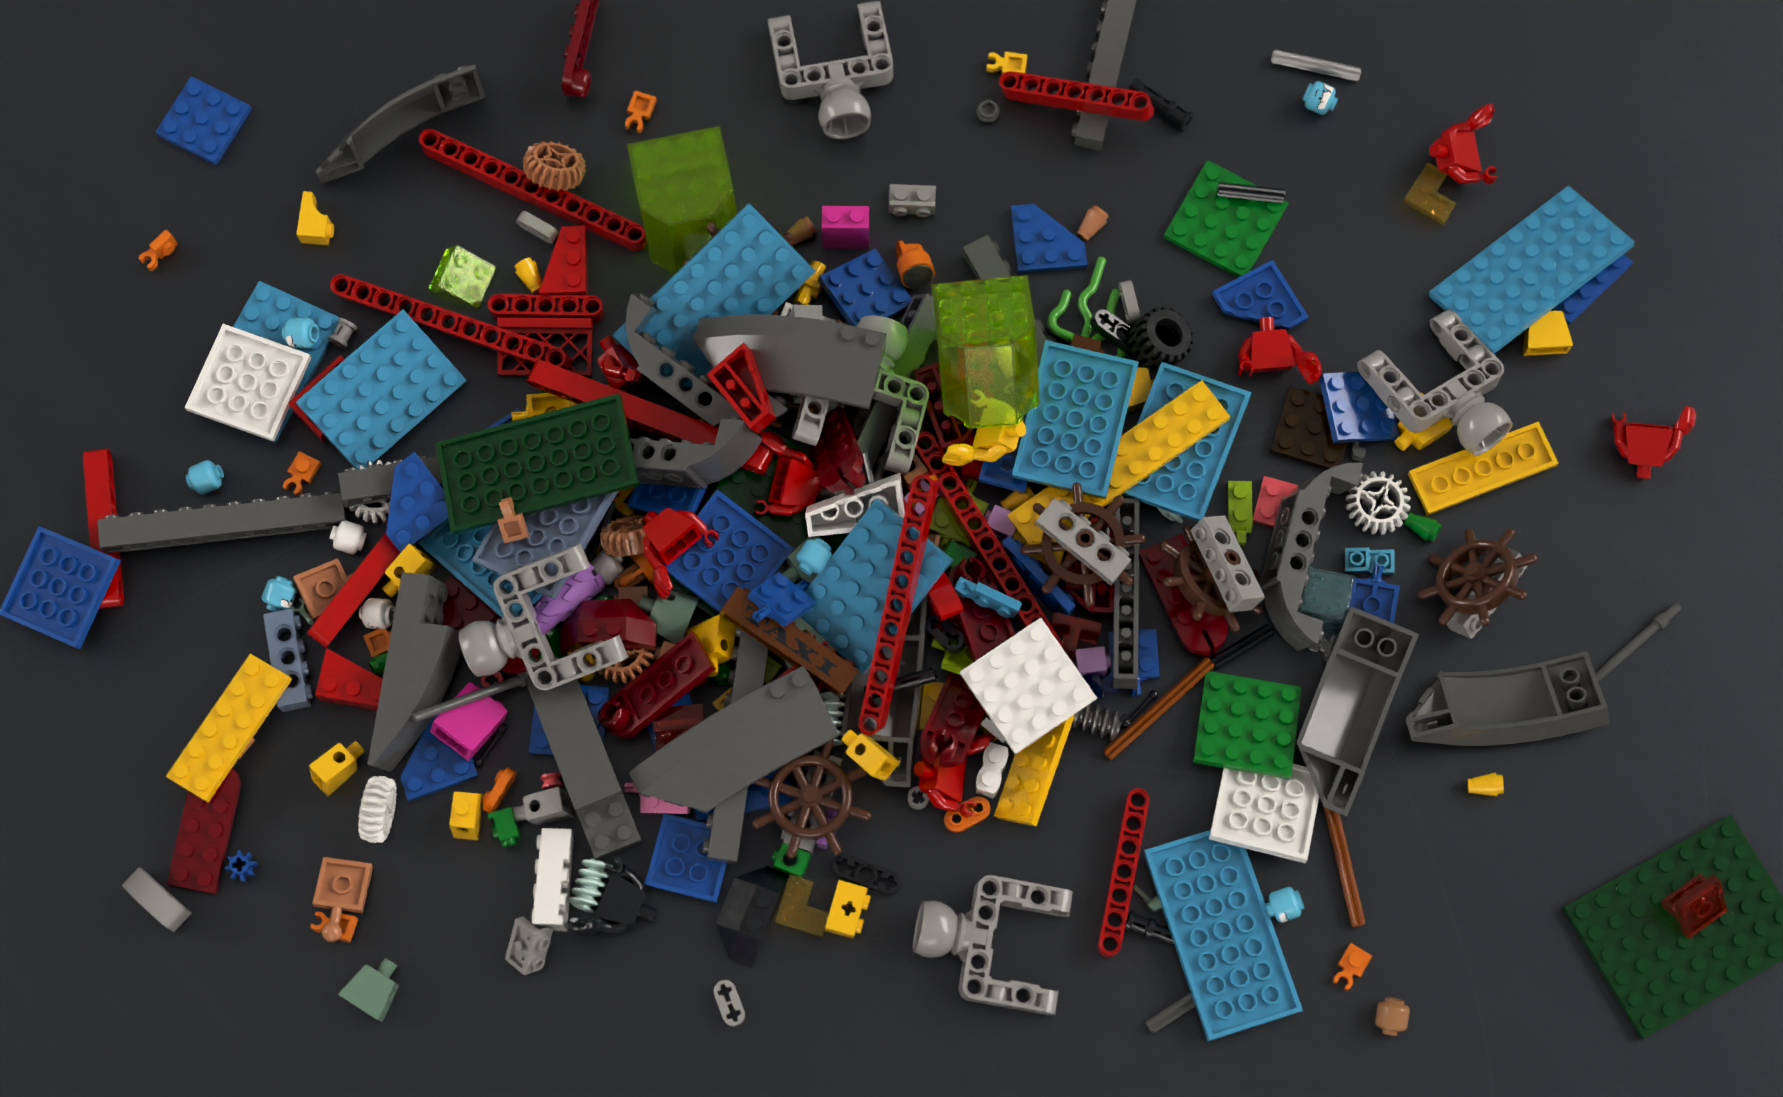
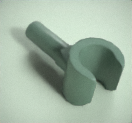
(303, 612)
(1154, 904)

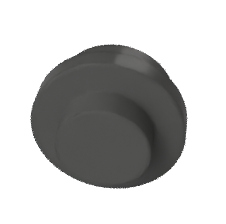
(987, 111)

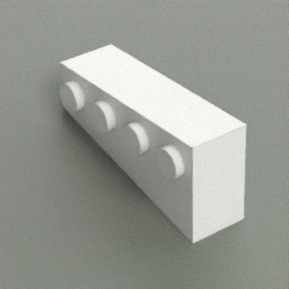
(844, 511)

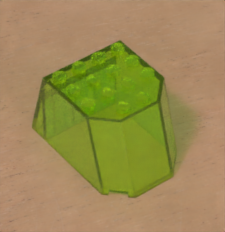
(680, 189)
(986, 350)

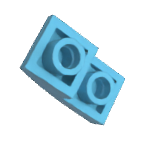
(1362, 560)

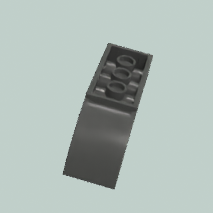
(654, 359)
(695, 464)
(1292, 552)

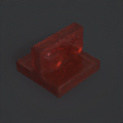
(1074, 630)
(675, 722)
(1696, 903)

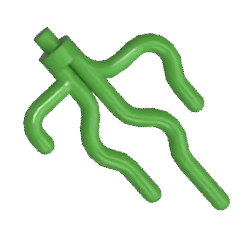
(1083, 308)

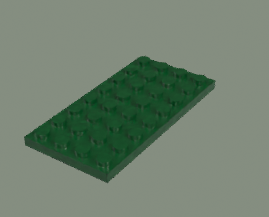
(537, 463)

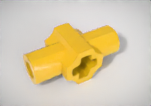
(811, 286)

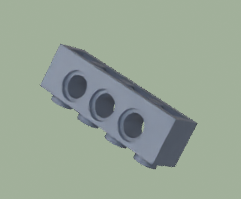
(275, 625)

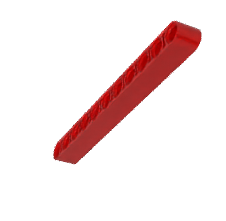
(540, 197)
(440, 318)
(637, 410)
(982, 534)
(906, 595)

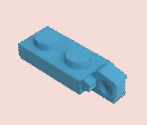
(988, 597)

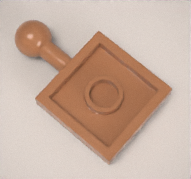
(320, 586)
(341, 887)

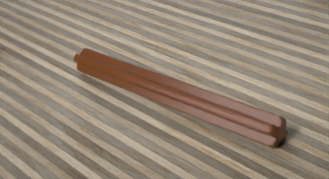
(1158, 708)
(1345, 868)

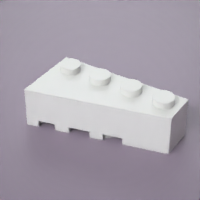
(553, 879)

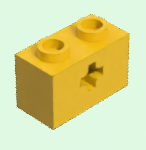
(846, 895)

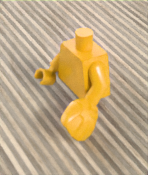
(988, 445)

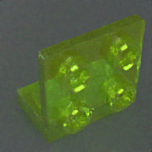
(462, 275)

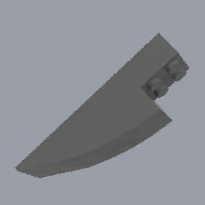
(416, 669)
(585, 767)

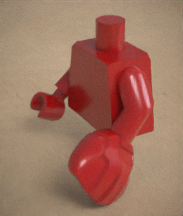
(1458, 151)
(1276, 351)
(619, 365)
(1650, 443)
(794, 480)
(667, 538)
(946, 785)

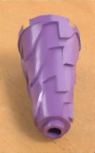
(577, 588)

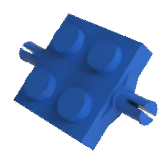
(1375, 595)
(781, 599)
(1147, 656)

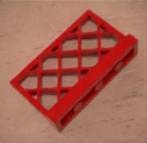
(549, 326)

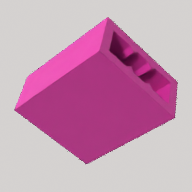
(845, 227)
(470, 725)

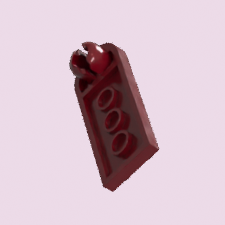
(575, 79)
(838, 454)
(465, 607)
(1179, 610)
(980, 625)
(656, 688)
(952, 723)
(204, 837)

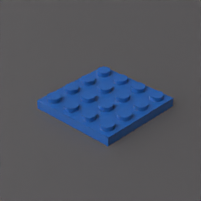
(740, 558)
(59, 587)

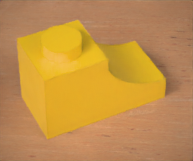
(312, 225)

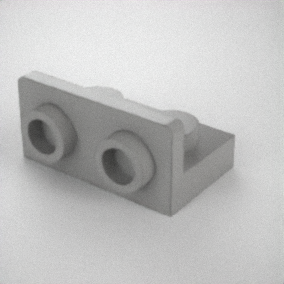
(912, 200)
(528, 946)

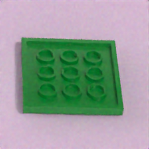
(1223, 228)
(1247, 725)

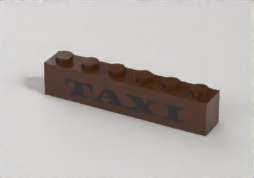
(791, 644)

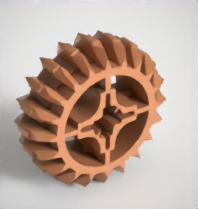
(554, 166)
(623, 536)
(622, 671)

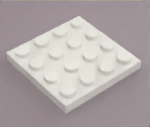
(248, 382)
(1028, 685)
(1266, 812)

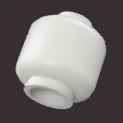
(348, 537)
(607, 566)
(377, 613)

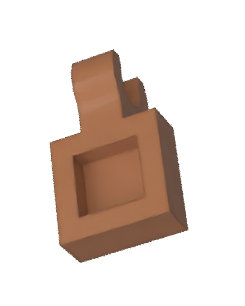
(511, 525)

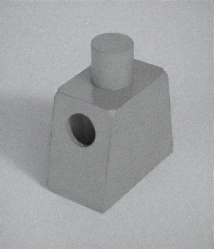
(545, 807)

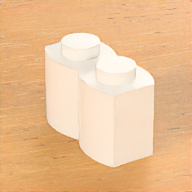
(993, 765)

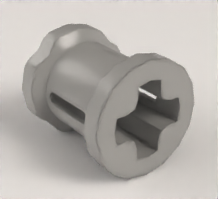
(342, 333)

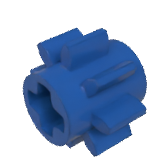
(236, 862)

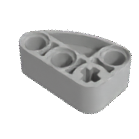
(156, 899)

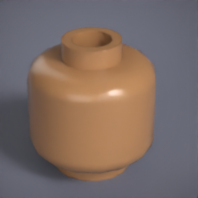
(1392, 1016)

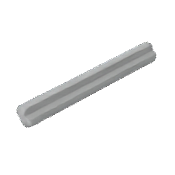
(1316, 65)

